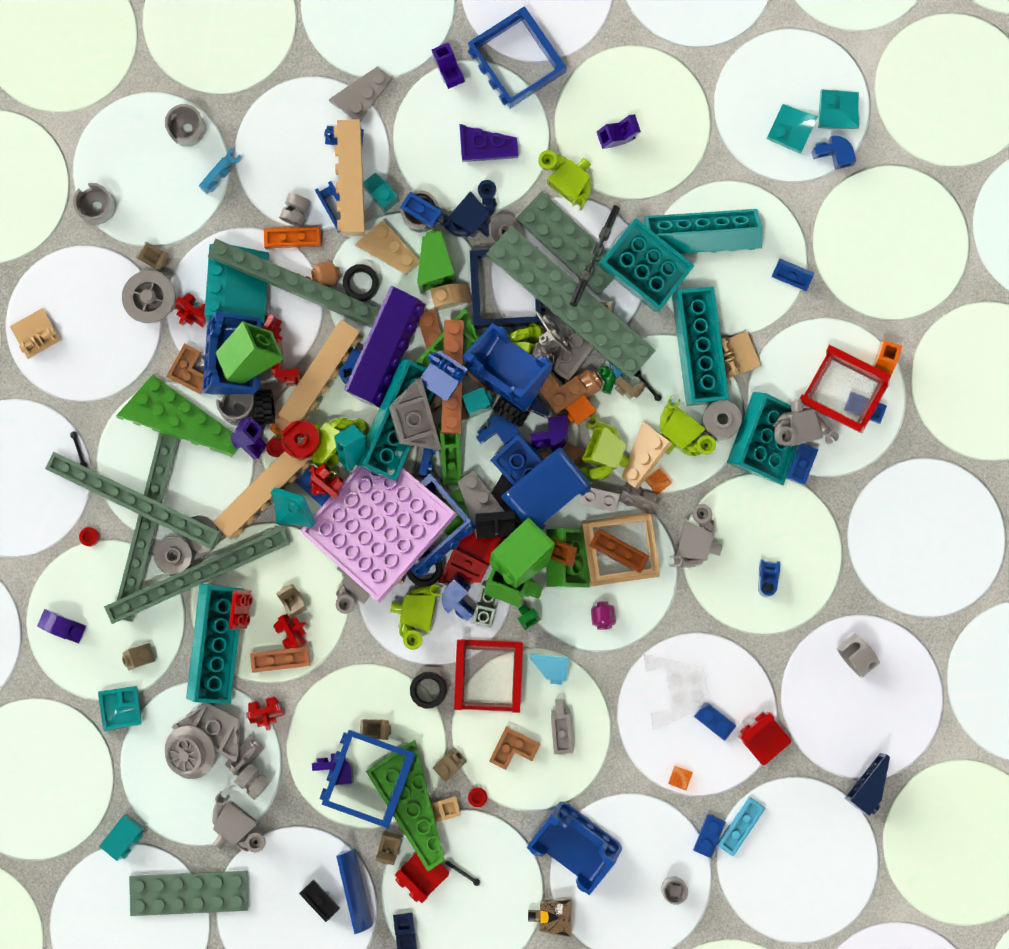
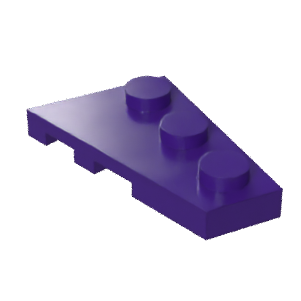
(485, 145)

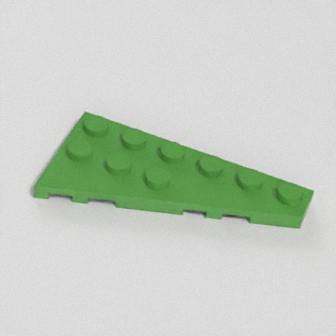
(173, 415)
(414, 806)

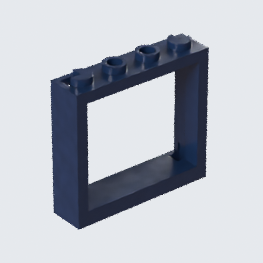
(504, 322)

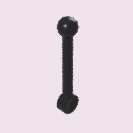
(657, 397)
(73, 435)
(476, 882)

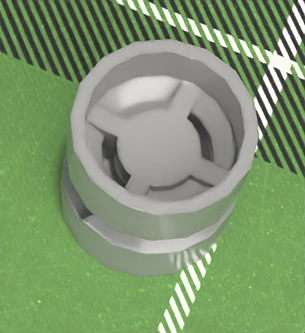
(295, 209)
(252, 781)
(674, 890)

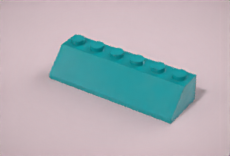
(709, 230)
(700, 346)
(383, 452)
(213, 647)

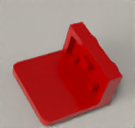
(288, 376)
(479, 548)
(240, 609)
(764, 738)
(418, 880)

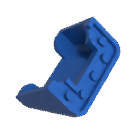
(218, 331)
(507, 367)
(547, 488)
(576, 845)

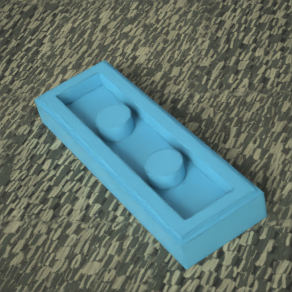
(741, 826)

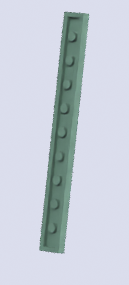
(293, 283)
(133, 500)
(146, 528)
(197, 574)

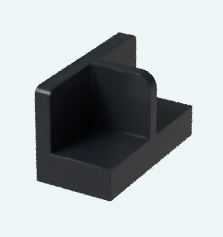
(495, 524)
(319, 900)

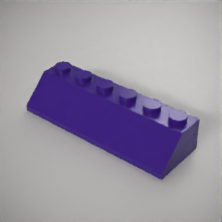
(385, 346)

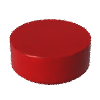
(274, 447)
(89, 536)
(477, 797)

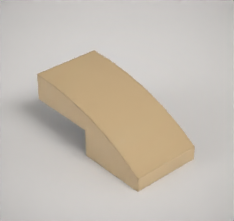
(445, 809)

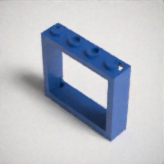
(524, 16)
(452, 540)
(333, 775)

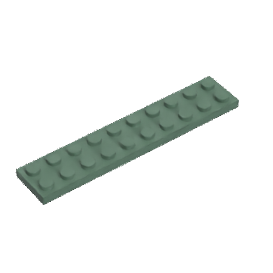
(555, 291)

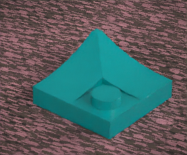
(838, 109)
(792, 128)
(291, 509)
(120, 708)

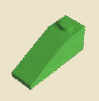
(449, 457)

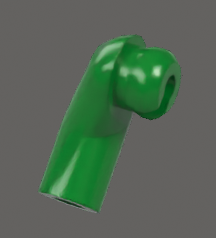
(608, 377)

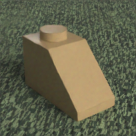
(450, 296)

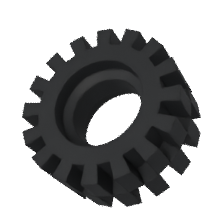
(264, 407)
(510, 412)

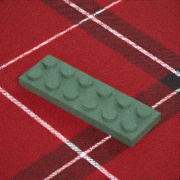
(563, 239)
(188, 893)

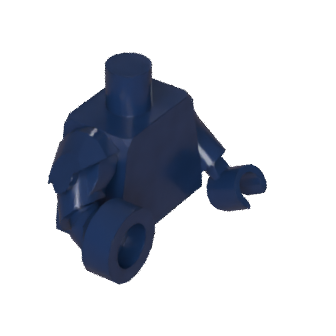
(471, 214)

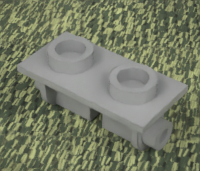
(600, 499)
(647, 503)
(247, 754)

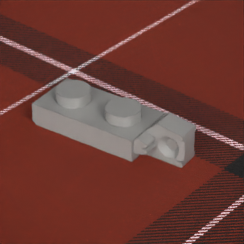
(561, 729)

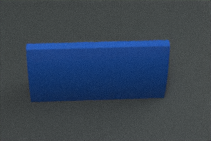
(517, 459)
(354, 891)

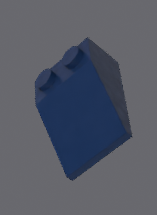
(869, 788)

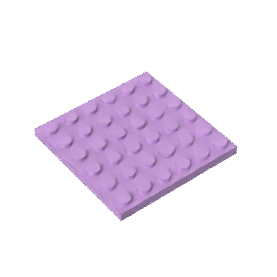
(378, 528)

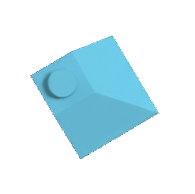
(551, 667)

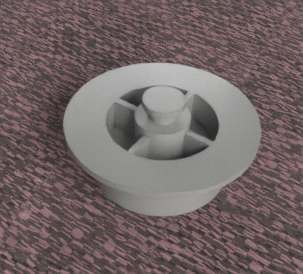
(148, 296)
(189, 752)

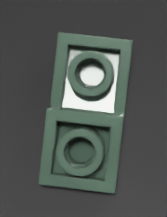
(485, 609)

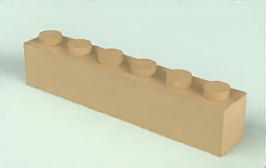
(350, 178)
(320, 373)
(258, 495)

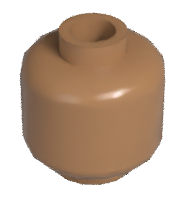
(326, 273)
(591, 382)

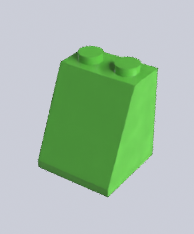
(434, 263)
(248, 353)
(522, 554)

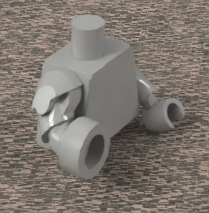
(801, 426)
(696, 541)
(345, 603)
(233, 826)

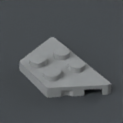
(414, 418)
(219, 725)

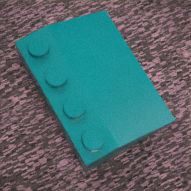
(645, 265)
(235, 291)
(755, 441)

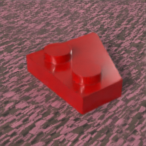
(465, 566)

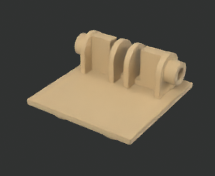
(35, 333)
(739, 355)

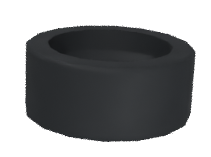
(361, 268)
(438, 572)
(413, 690)

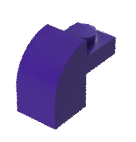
(447, 65)
(619, 133)
(556, 436)
(247, 437)
(61, 626)
(346, 773)

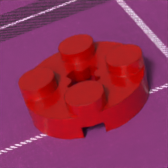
(310, 444)

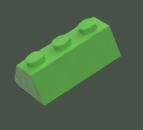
(569, 576)

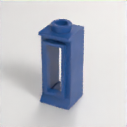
(325, 193)

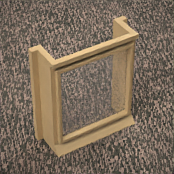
(632, 529)

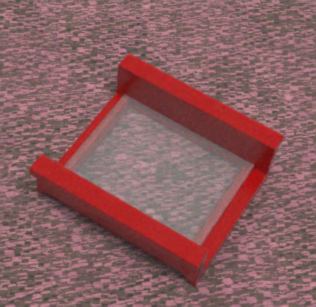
(846, 389)
(488, 675)

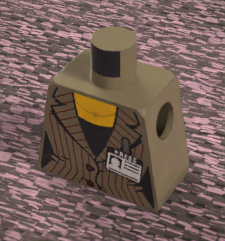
(553, 916)

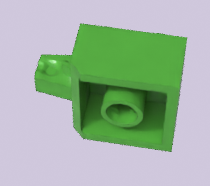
(501, 590)

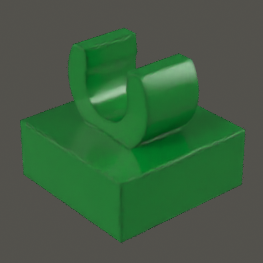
(528, 618)

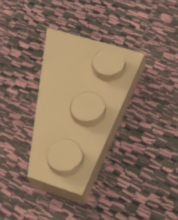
(388, 247)
(645, 454)

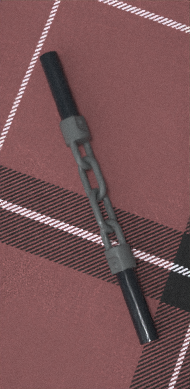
(586, 275)

